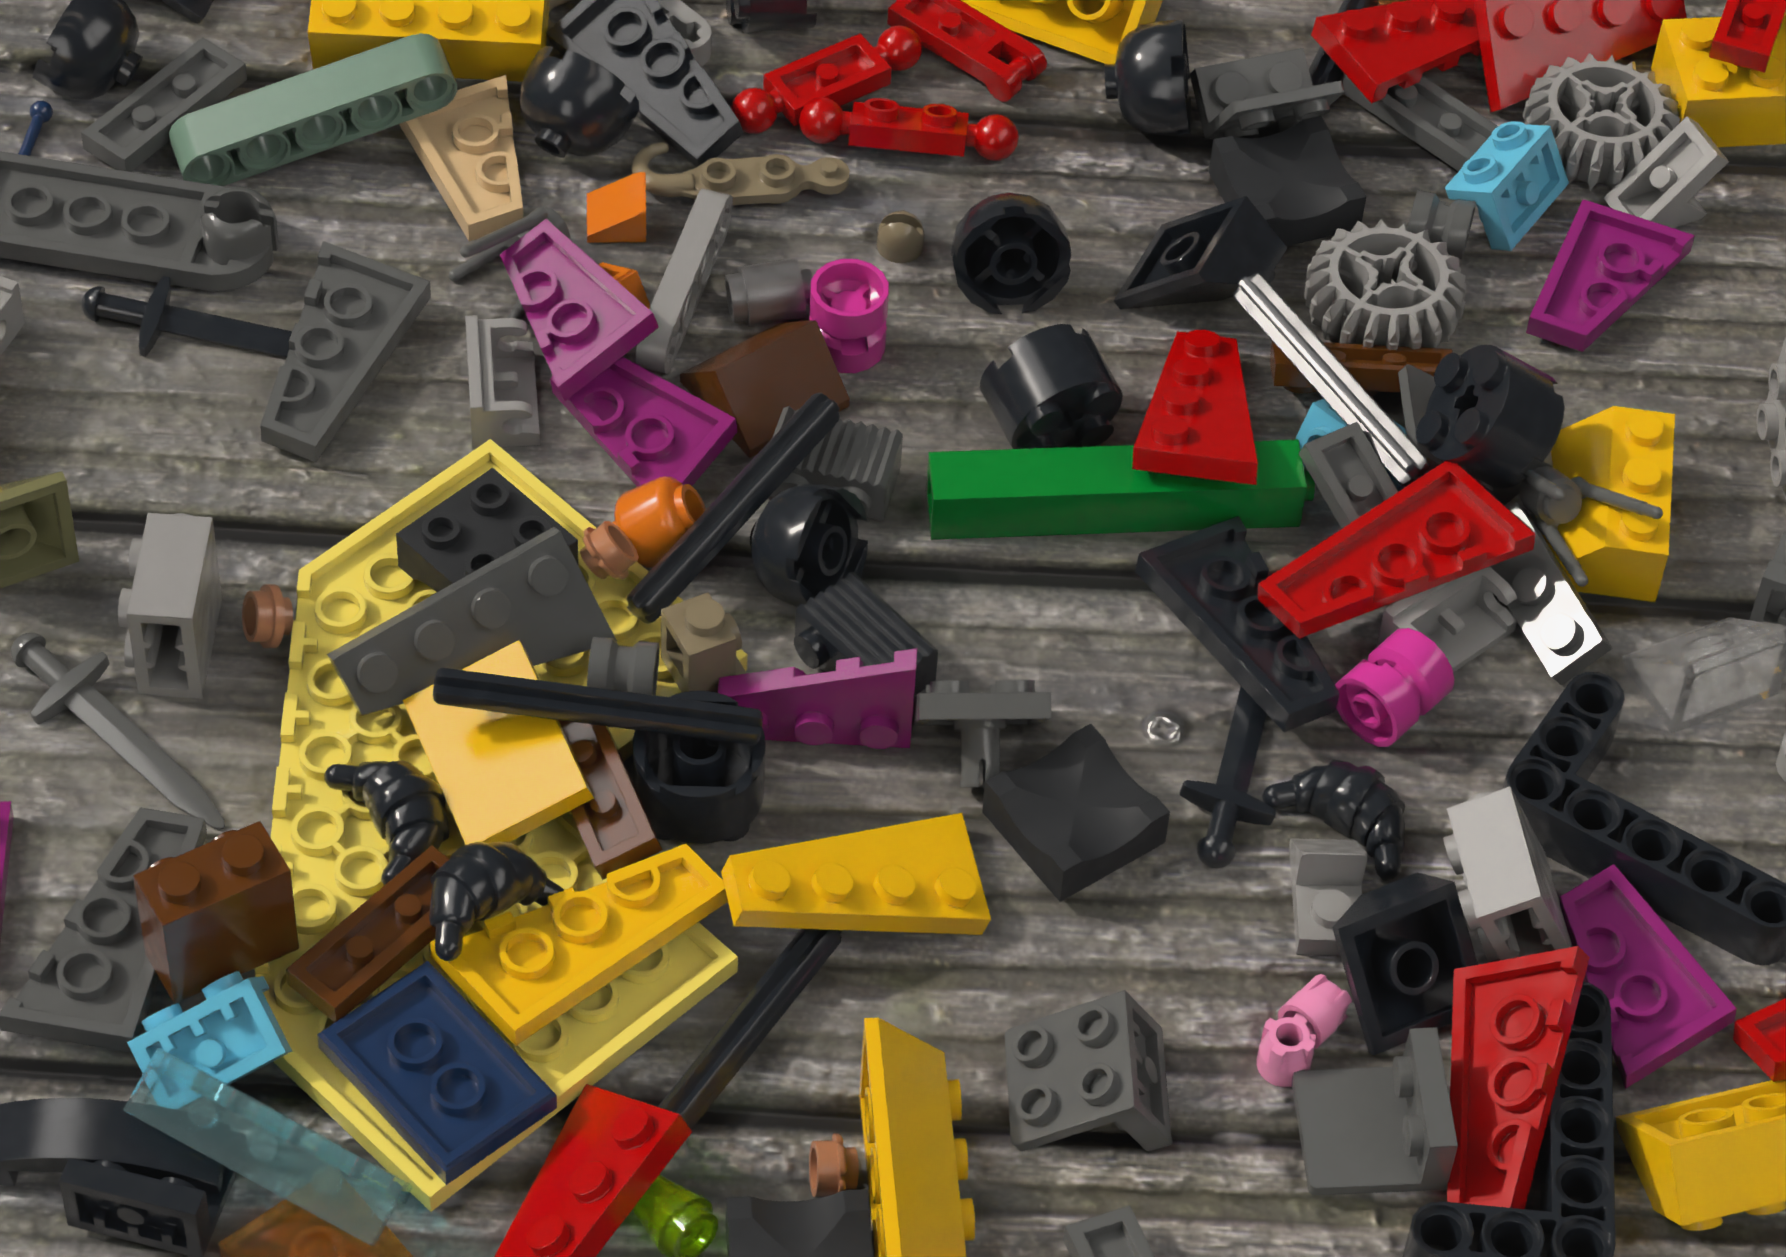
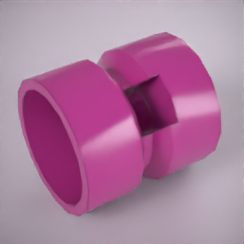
(851, 312)
(1394, 687)

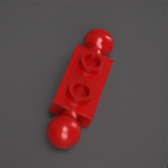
(836, 72)
(928, 129)

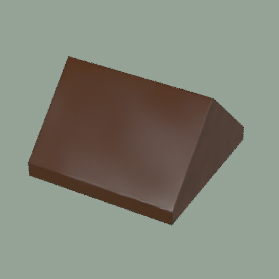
(764, 377)

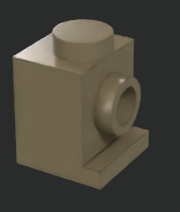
(699, 643)

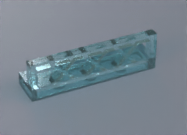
(267, 1146)

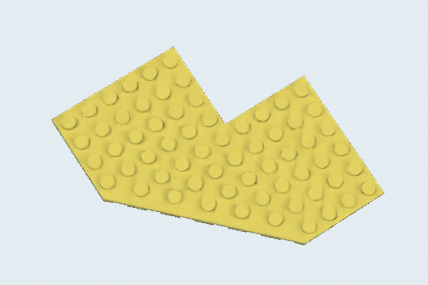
(341, 856)

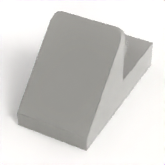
(1668, 178)
(1324, 885)

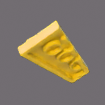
(869, 880)
(556, 956)

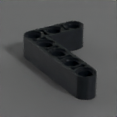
(1594, 829)
(1566, 1167)

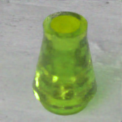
(676, 1219)

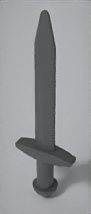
(75, 691)

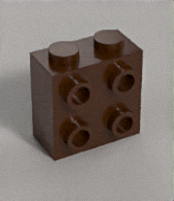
(216, 910)

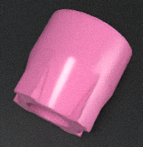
(1321, 1004)
(1284, 1049)

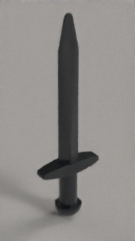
(159, 316)
(1229, 796)

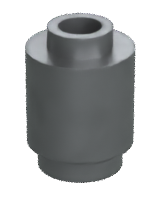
(768, 292)

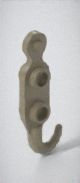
(747, 180)

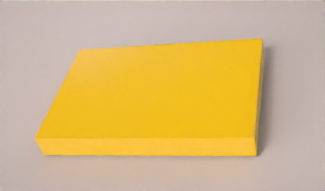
(497, 767)

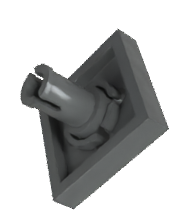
(981, 718)

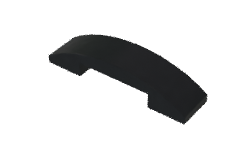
(48, 1131)

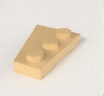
(472, 157)

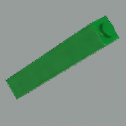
(1101, 493)

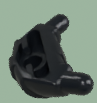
(1352, 803)
(401, 804)
(479, 885)

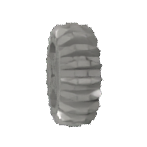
(1601, 116)
(1385, 288)

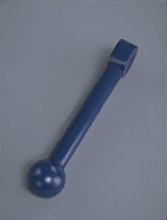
(40, 113)

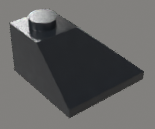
(1203, 257)
(1402, 957)

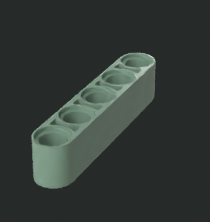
(313, 111)

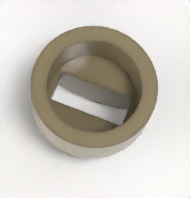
(900, 237)

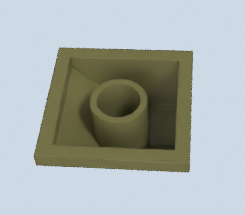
(35, 528)

